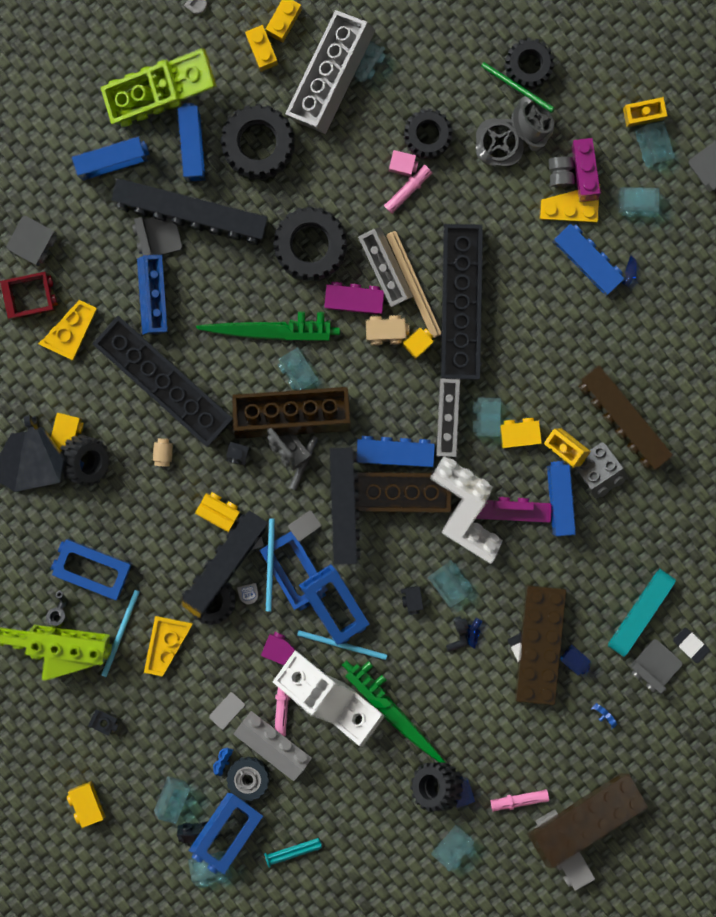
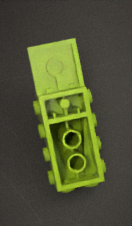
(157, 88)
(62, 648)

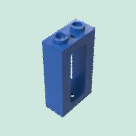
(191, 143)
(110, 158)
(560, 499)
(72, 546)
(310, 589)
(296, 601)
(214, 825)

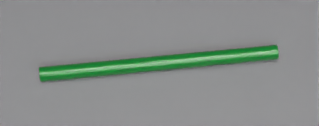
(516, 86)

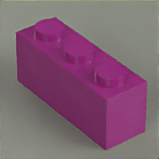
(585, 170)
(354, 298)

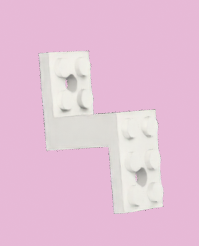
(474, 495)
(328, 698)

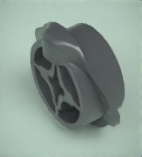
(532, 123)
(485, 156)

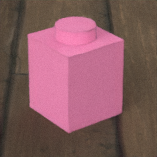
(403, 163)

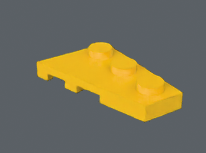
(568, 208)
(70, 331)
(164, 643)

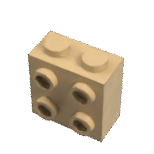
(390, 330)

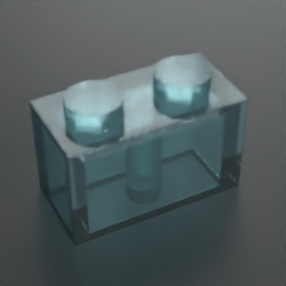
(638, 201)
(488, 417)
(171, 800)

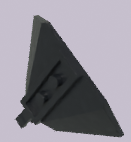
(31, 459)

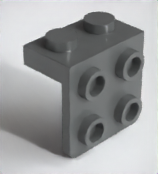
(705, 166)
(156, 236)
(32, 241)
(290, 449)
(601, 471)
(655, 666)

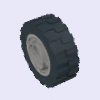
(251, 767)

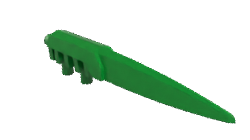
(277, 330)
(375, 695)

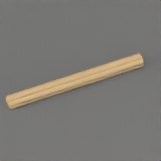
(413, 284)

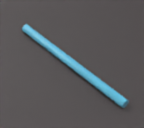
(270, 564)
(120, 633)
(344, 646)

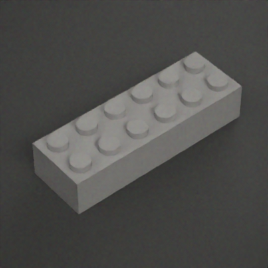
(330, 71)

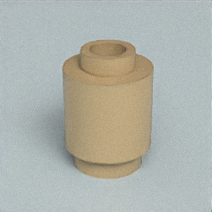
(162, 452)

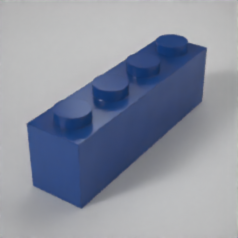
(588, 259)
(152, 294)
(394, 452)

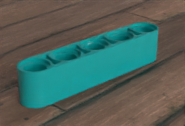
(641, 612)

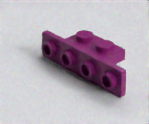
(515, 511)

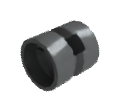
(561, 171)

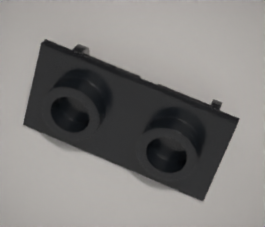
(187, 832)

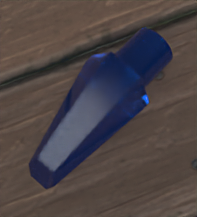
(631, 271)
(473, 632)

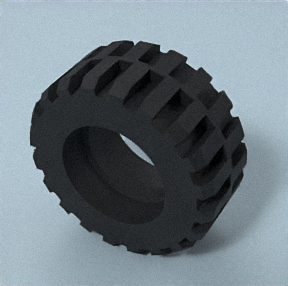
(258, 116)
(315, 218)

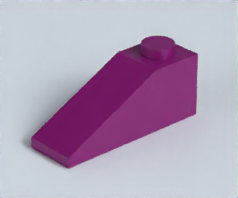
(278, 648)

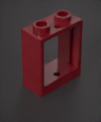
(6, 286)

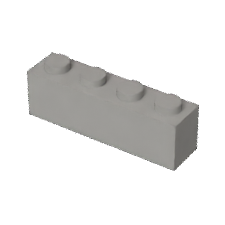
(385, 266)
(448, 417)
(272, 746)
(575, 867)

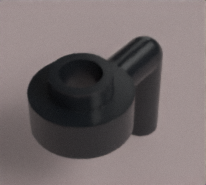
(58, 612)
(461, 627)

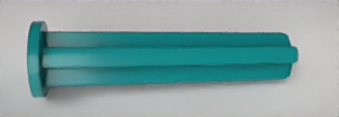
(293, 851)

